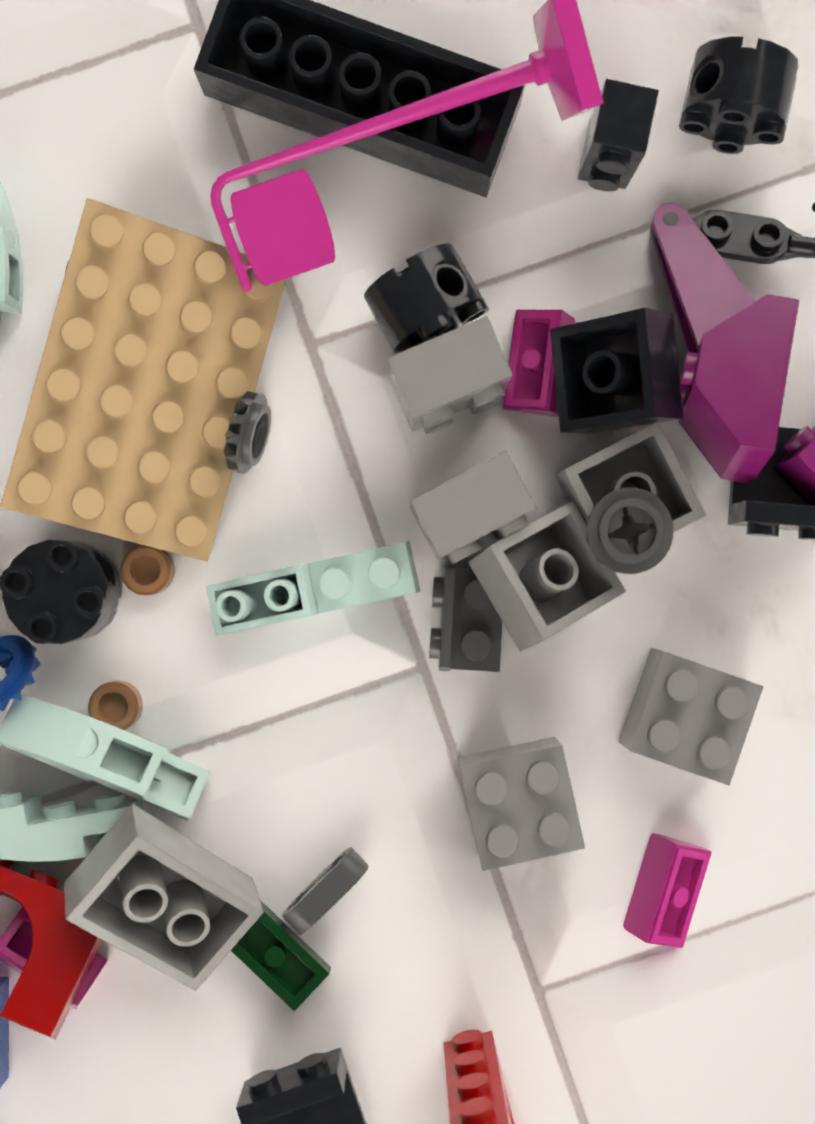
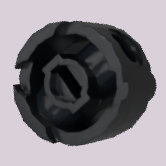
(739, 93)
(425, 298)
(60, 591)

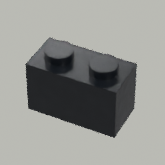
(617, 135)

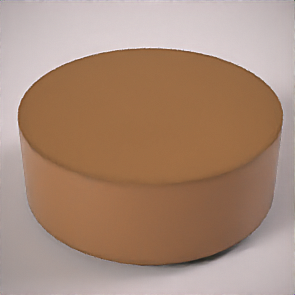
(147, 570)
(116, 704)

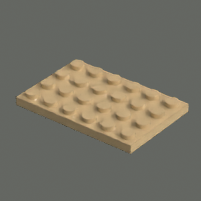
(141, 385)

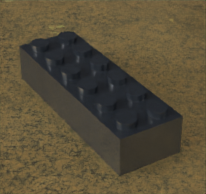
(336, 69)

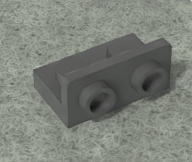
(469, 624)

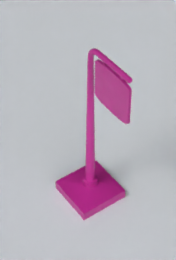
(284, 218)

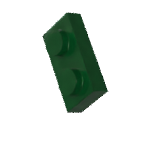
(281, 959)

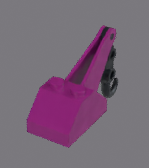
(733, 344)

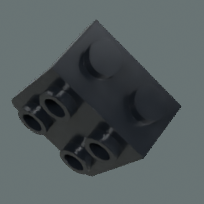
(772, 500)
(302, 1093)

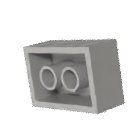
(161, 898)

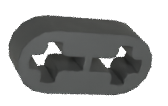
(325, 890)

